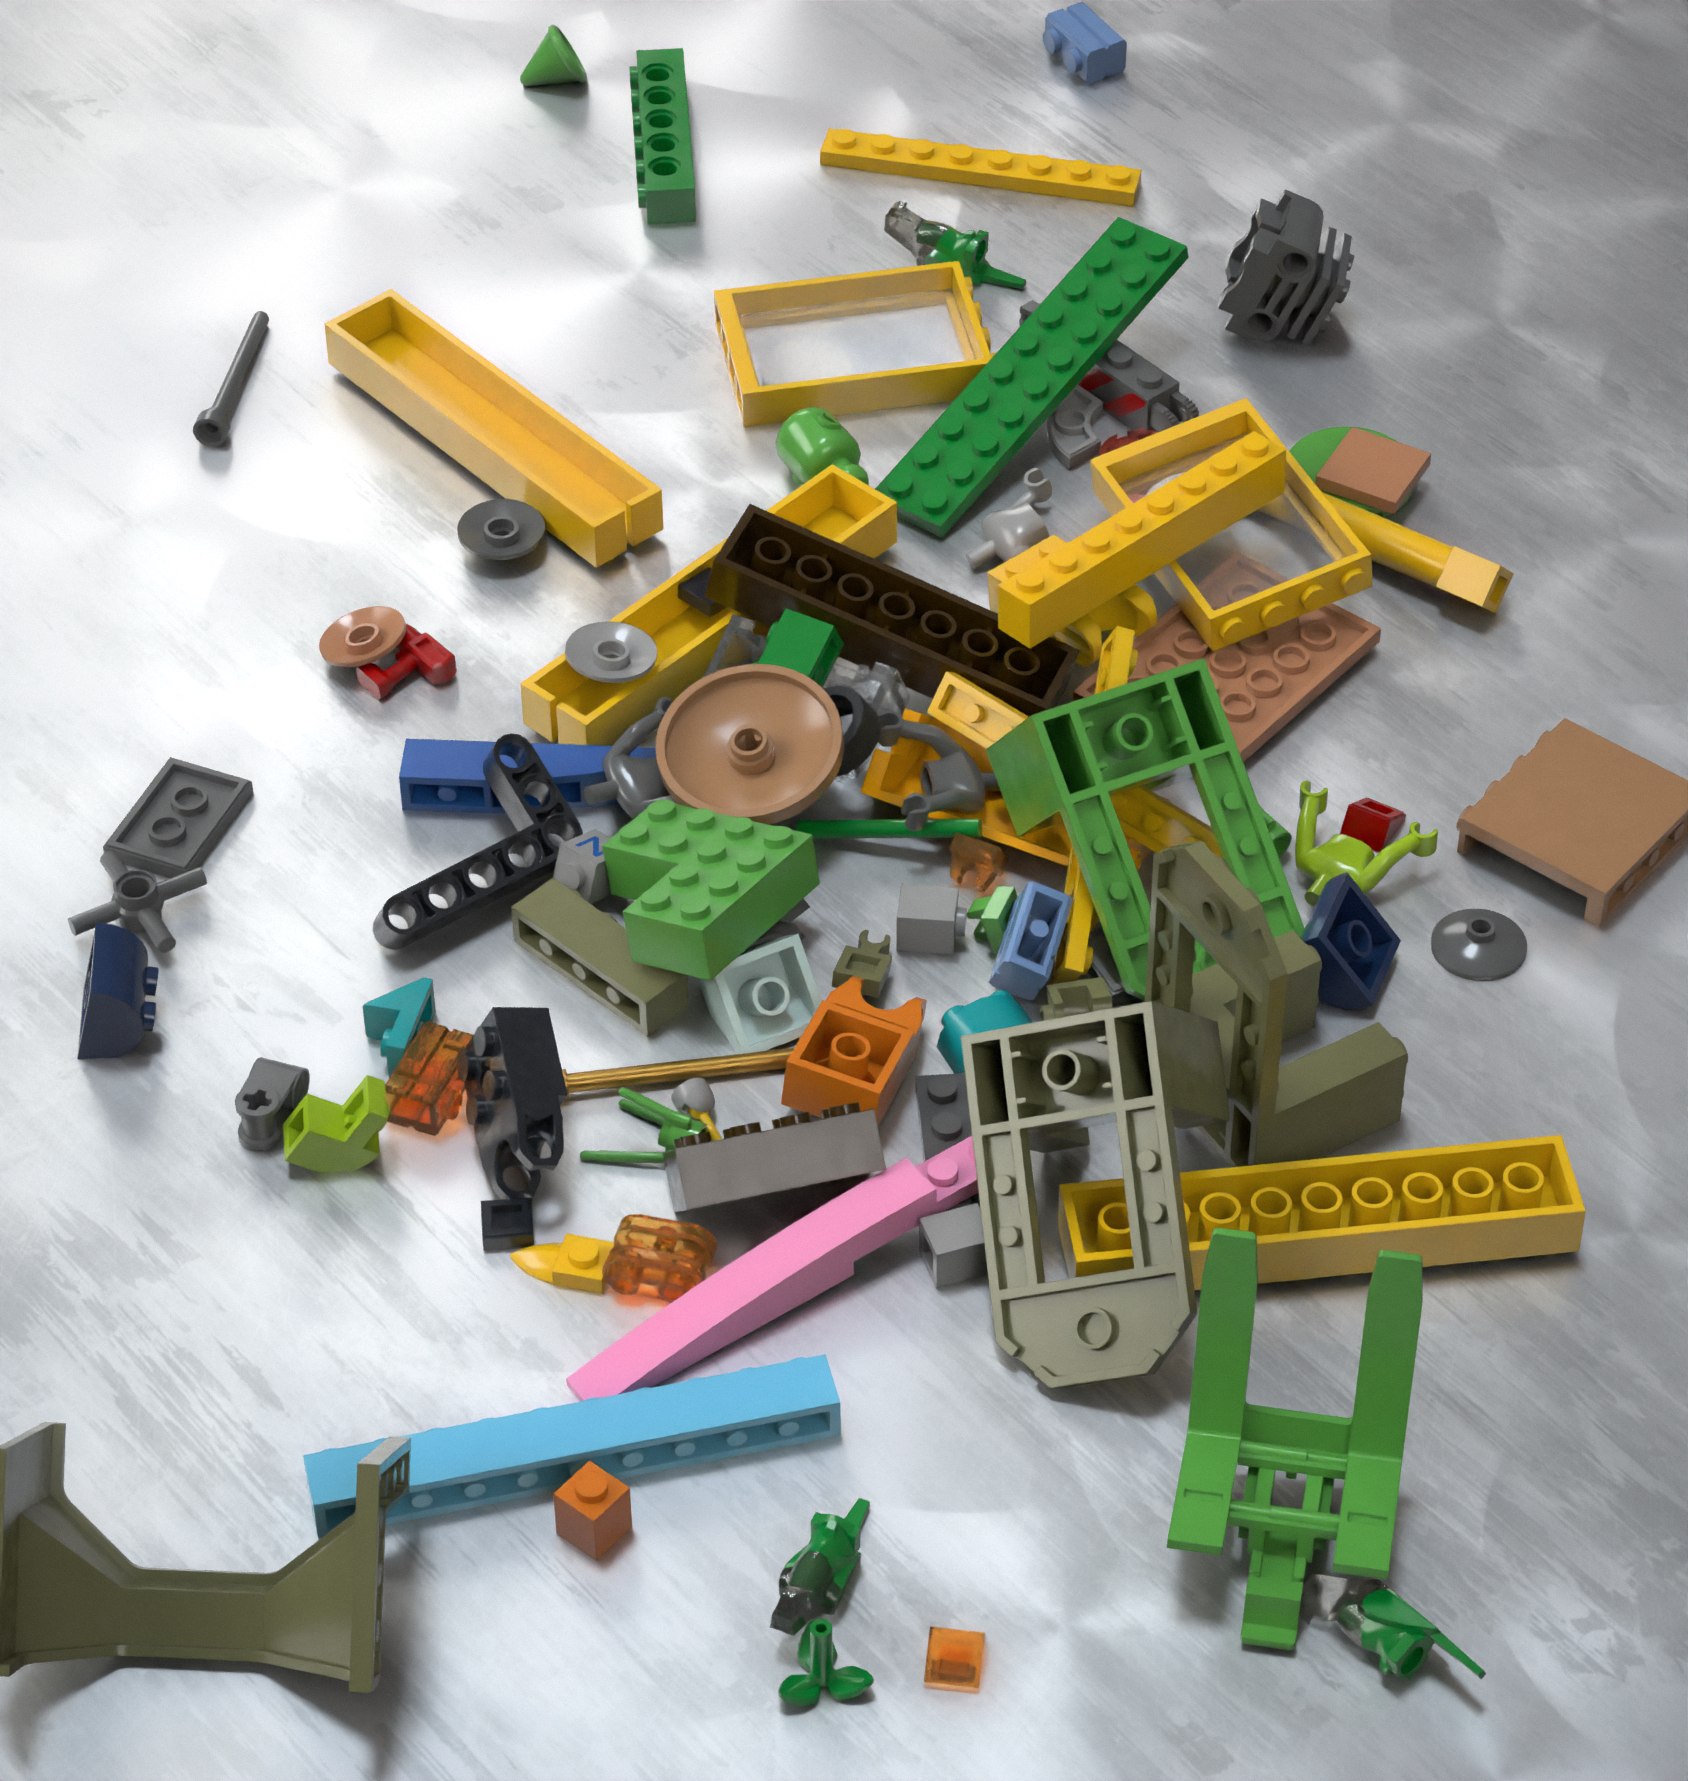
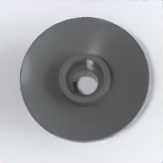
(501, 529)
(1478, 944)

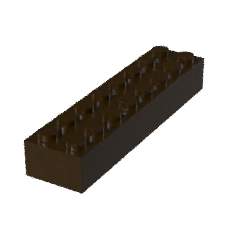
(882, 613)

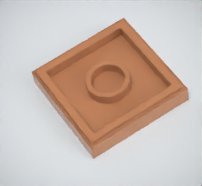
(1373, 470)

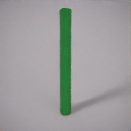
(889, 828)

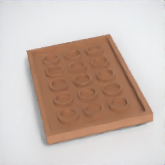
(1261, 677)

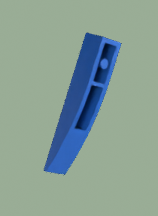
(451, 775)

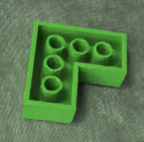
(704, 884)

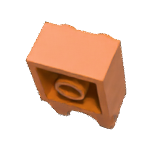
(852, 1053)

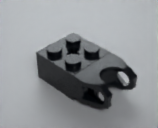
(514, 1094)

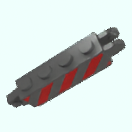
(1133, 388)

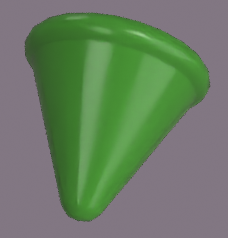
(553, 62)

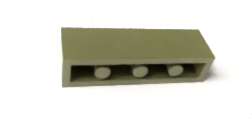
(596, 956)

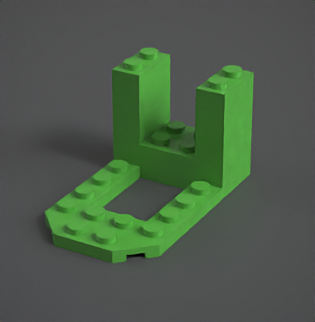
(1130, 736)

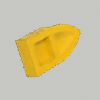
(569, 1264)

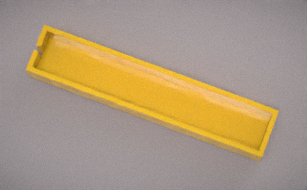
(494, 427)
(592, 712)

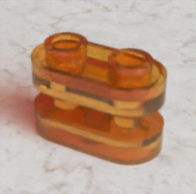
(658, 1257)

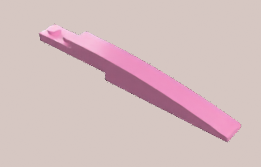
(780, 1273)

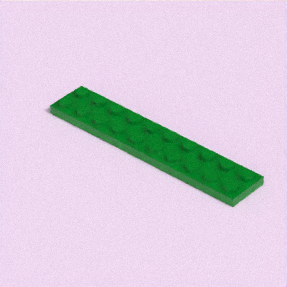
(1031, 375)

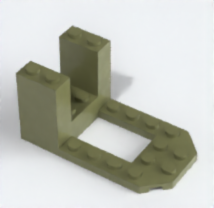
(1262, 997)
(1040, 1093)

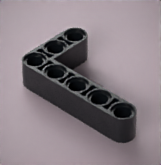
(493, 862)

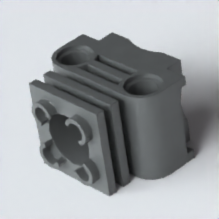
(1285, 272)

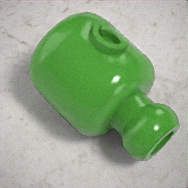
(814, 441)

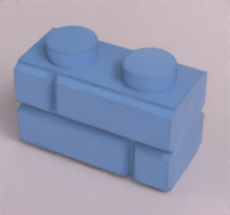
(1085, 43)
(1030, 940)

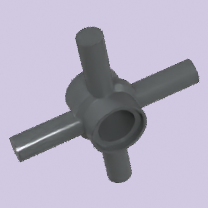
(137, 901)

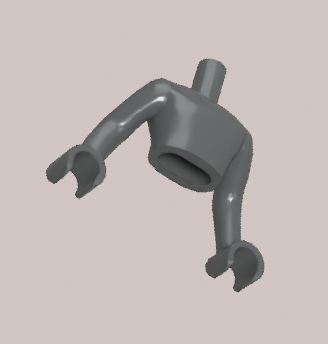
(632, 779)
(946, 783)

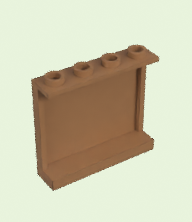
(1583, 816)

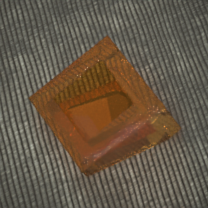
(954, 1657)

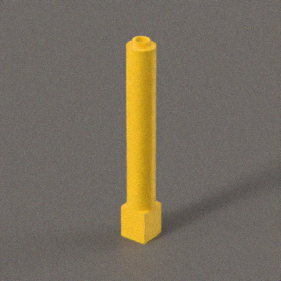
(1426, 558)

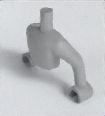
(1016, 527)

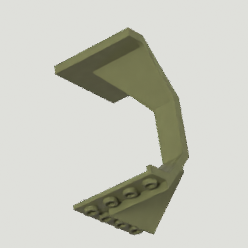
(81, 1598)

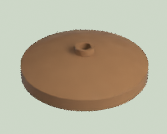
(750, 743)

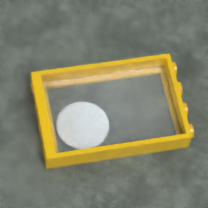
(851, 341)
(1263, 567)

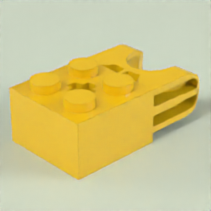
(1129, 609)

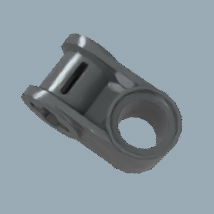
(268, 1100)

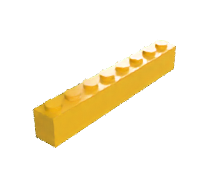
(1141, 539)

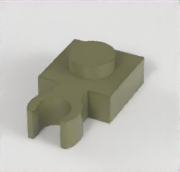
(867, 961)

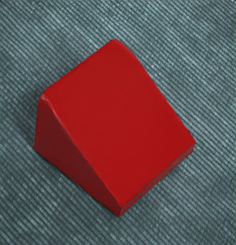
(1372, 822)

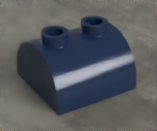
(1352, 944)
(115, 994)

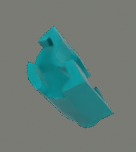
(983, 1015)

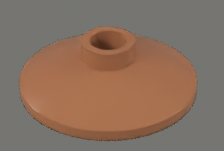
(362, 636)

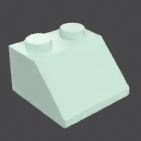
(763, 995)

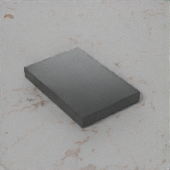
(179, 818)

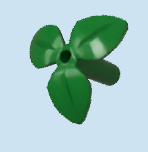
(817, 1655)

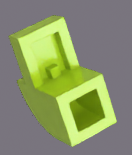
(334, 1135)

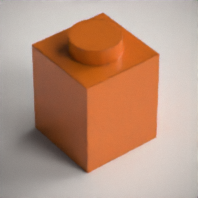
(592, 1510)

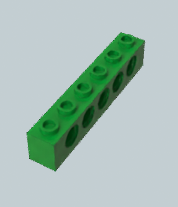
(662, 136)

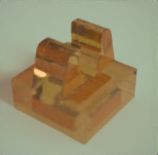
(973, 853)

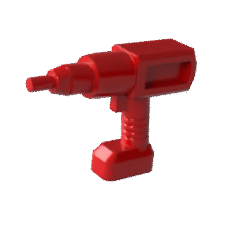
(417, 653)

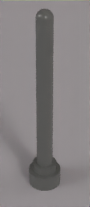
(213, 423)

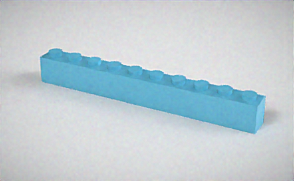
(619, 1433)

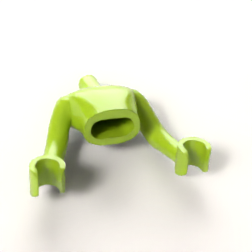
(1345, 853)

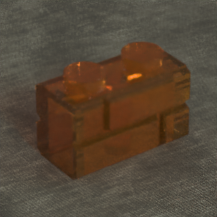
(426, 1081)

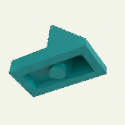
(399, 1017)

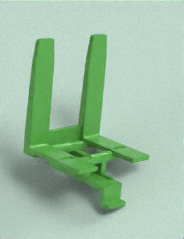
(1267, 1439)

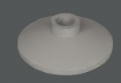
(611, 652)

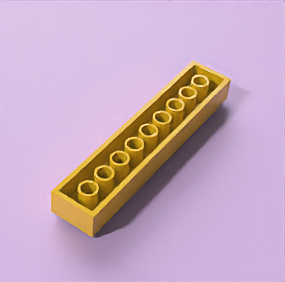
(1343, 1210)

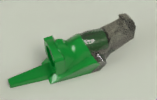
(940, 243)
(820, 1571)
(1378, 1622)

